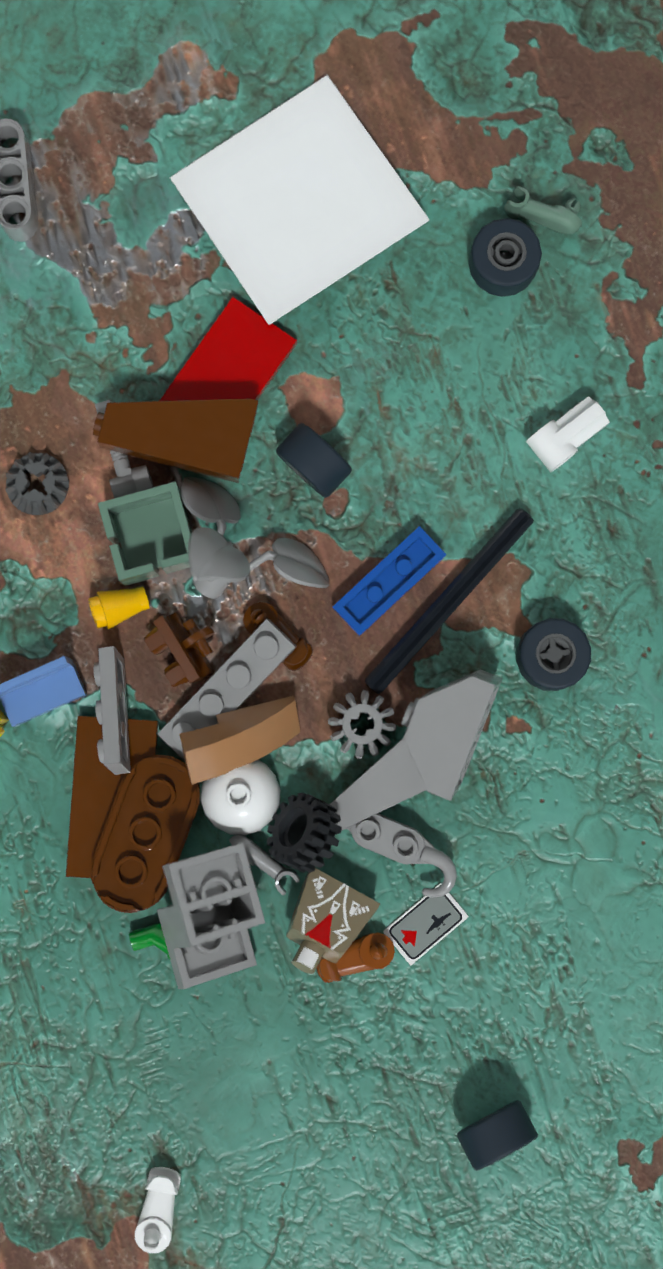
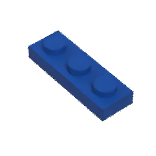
(389, 581)

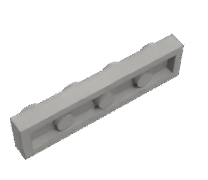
(231, 683)

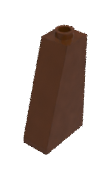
(185, 434)

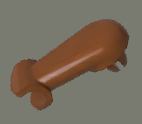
(363, 955)

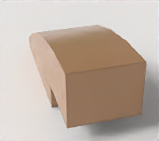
(239, 738)

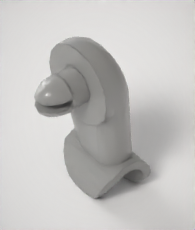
(264, 861)

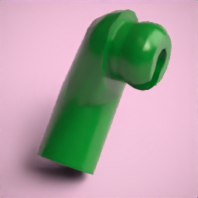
(148, 937)

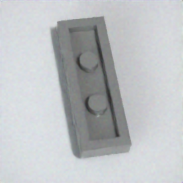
(112, 711)

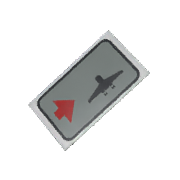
(425, 925)

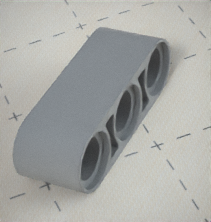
(22, 196)

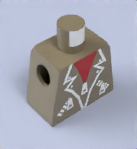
(326, 920)

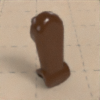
(258, 613)

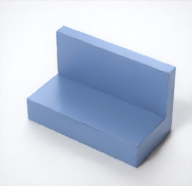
(41, 690)

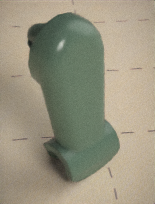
(556, 217)

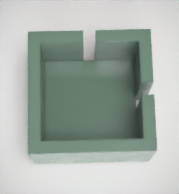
(151, 532)

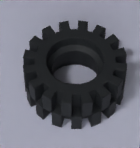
(308, 850)

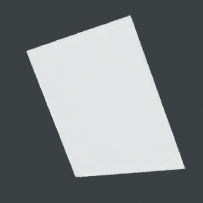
(299, 199)

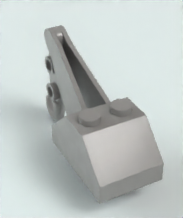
(431, 758)

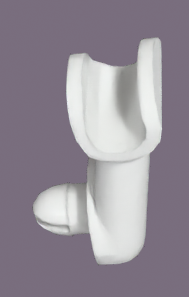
(156, 1218)

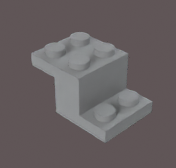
(210, 915)

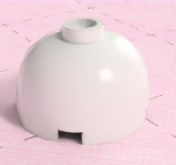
(241, 799)

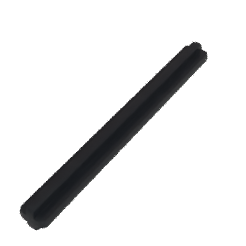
(449, 601)

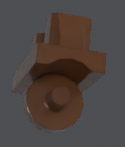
(187, 646)

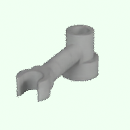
(127, 479)

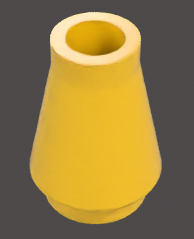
(116, 606)

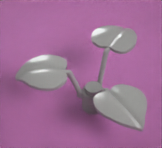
(218, 563)

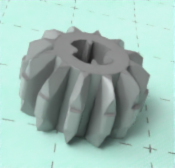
(353, 714)

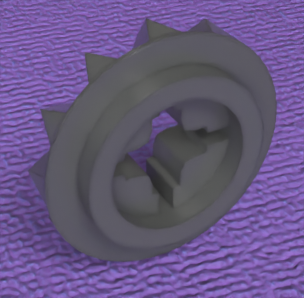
(55, 484)

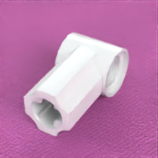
(560, 439)

